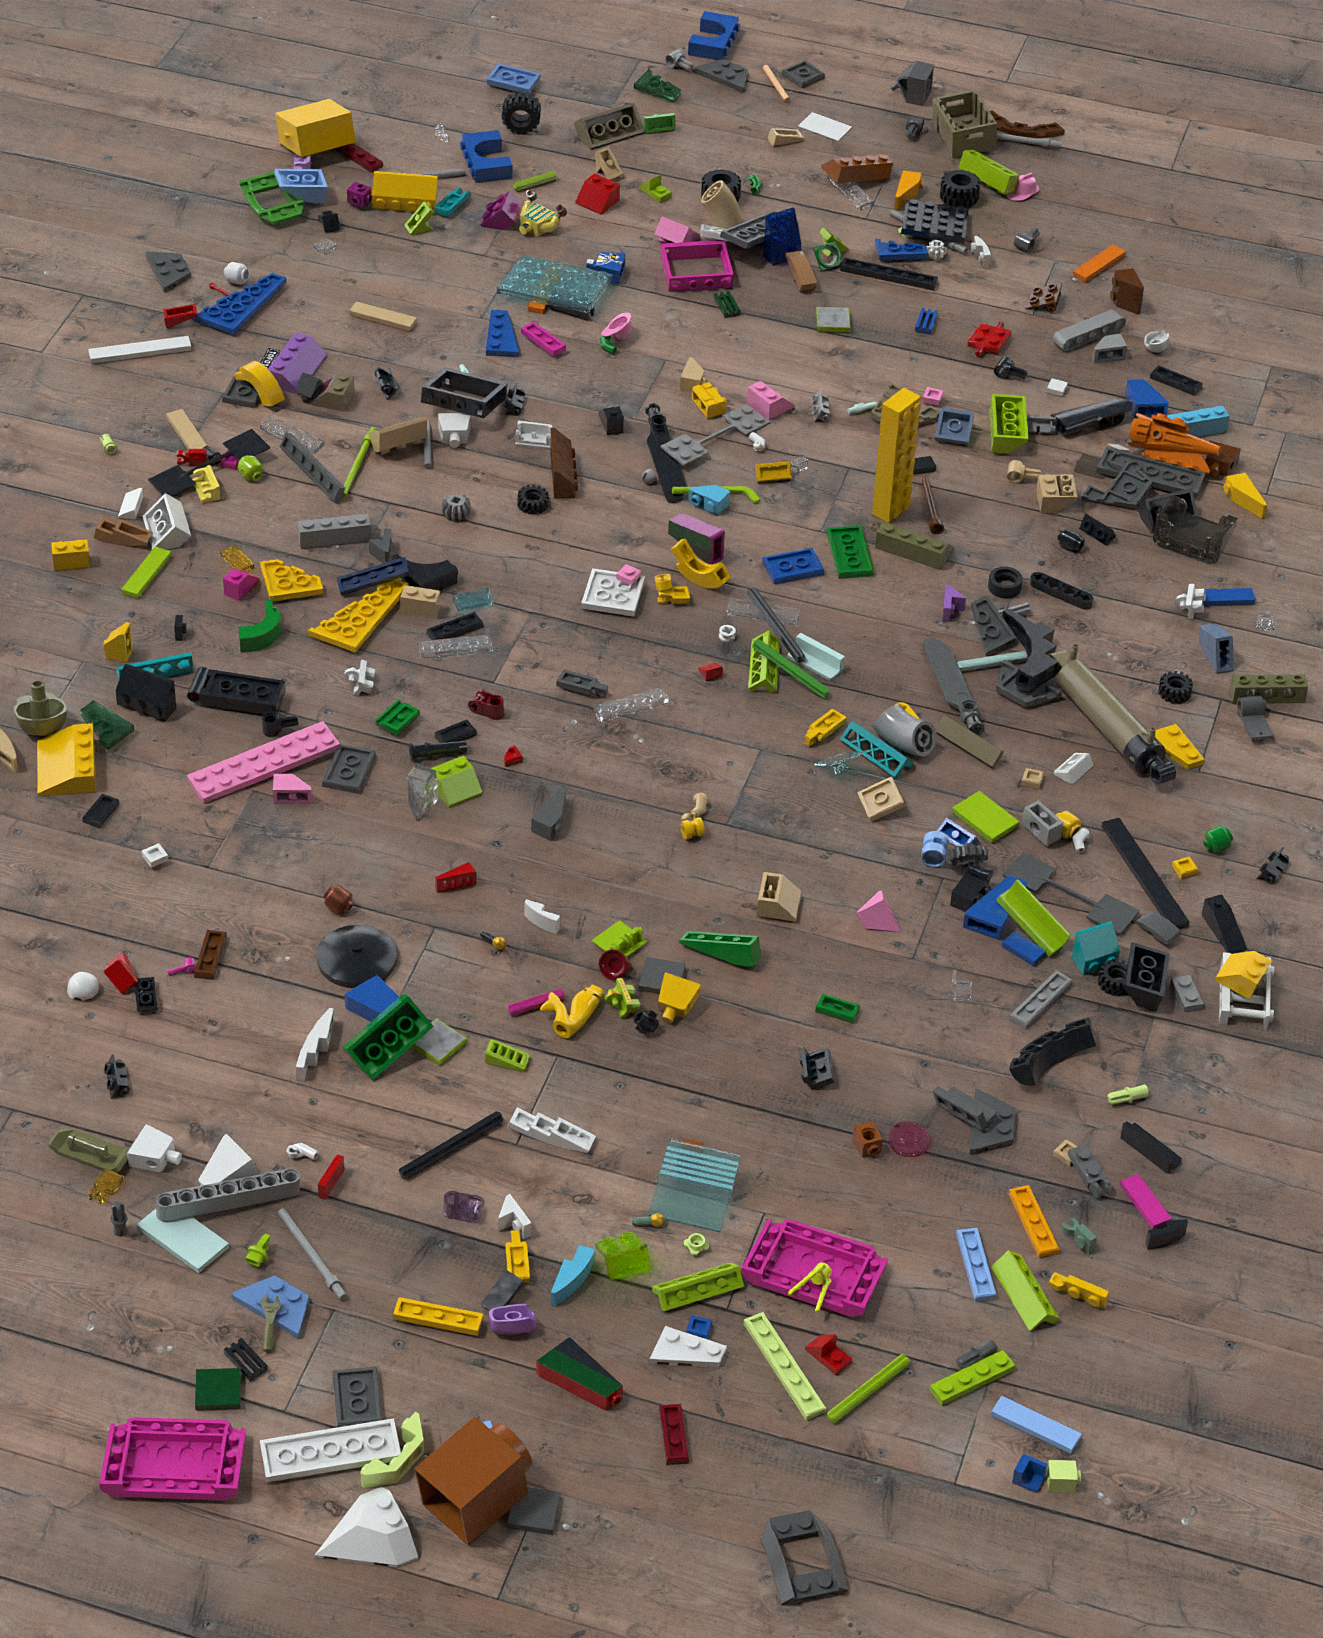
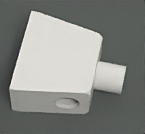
(454, 428)
(153, 1150)

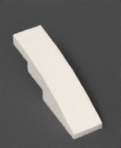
(316, 1041)
(553, 1132)

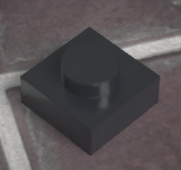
(179, 628)

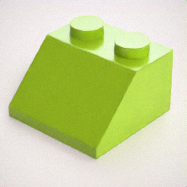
(457, 781)

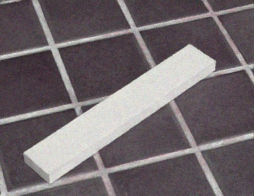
(139, 349)

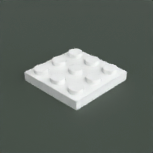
(610, 595)

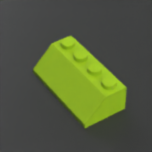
(1007, 423)

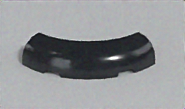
(1051, 1048)

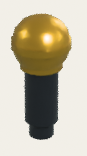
(498, 942)

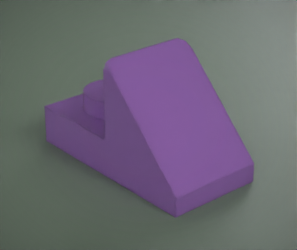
(952, 602)

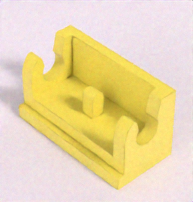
(206, 485)

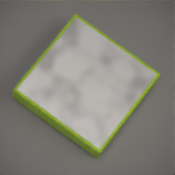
(832, 319)
(440, 1042)

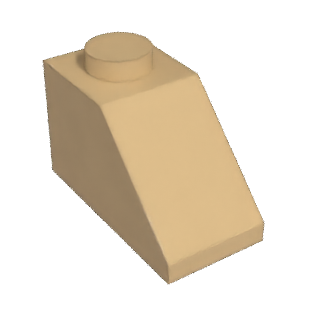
(691, 375)

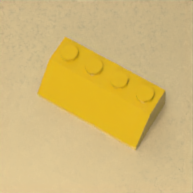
(403, 191)

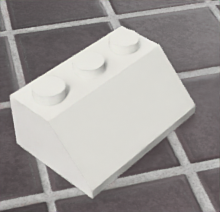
(167, 523)

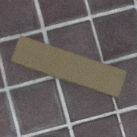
(969, 741)

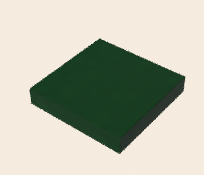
(218, 1389)

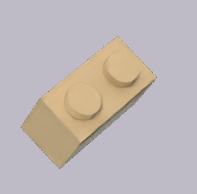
(420, 602)

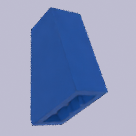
(1145, 398)

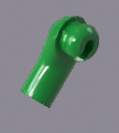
(605, 344)

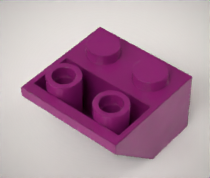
(501, 212)

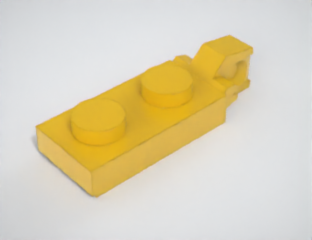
(824, 727)
(517, 1257)
(1080, 1289)

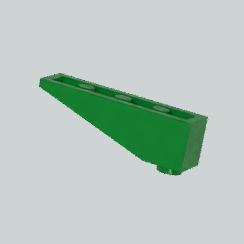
(732, 948)

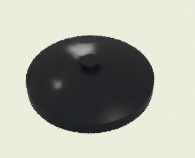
(356, 955)

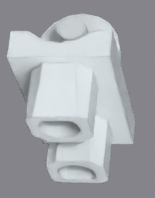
(1192, 601)
(361, 677)

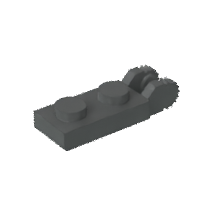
(1090, 1170)

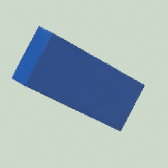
(1231, 596)

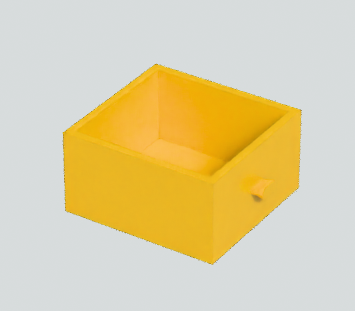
(315, 127)

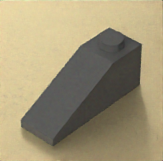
(549, 818)

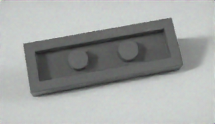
(964, 1107)

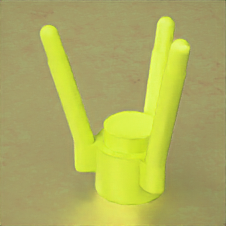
(818, 1276)

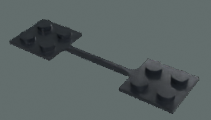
(177, 480)

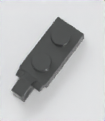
(582, 684)

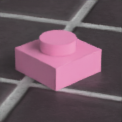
(933, 396)
(628, 574)

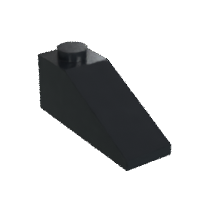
(1223, 924)

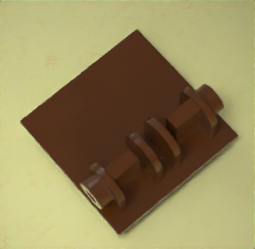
(1045, 296)

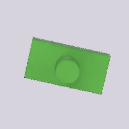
(659, 123)

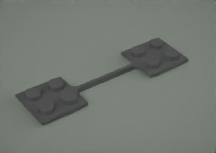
(1106, 910)

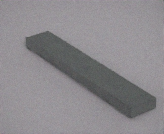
(312, 467)

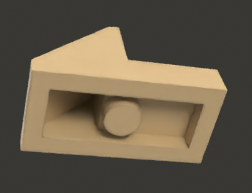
(606, 161)

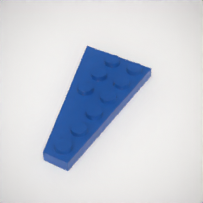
(237, 308)

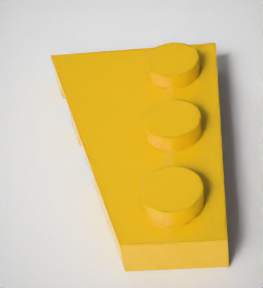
(1179, 747)

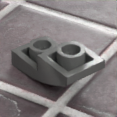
(1160, 927)

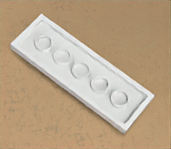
(329, 1450)

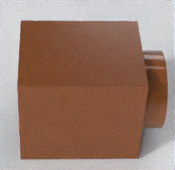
(474, 1478)

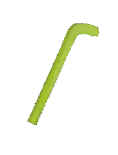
(733, 489)

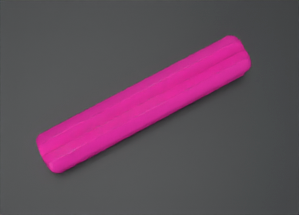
(533, 1003)

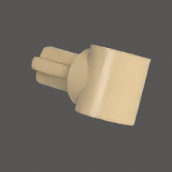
(1017, 472)

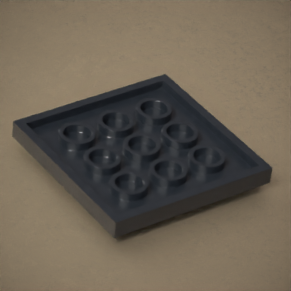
(935, 221)

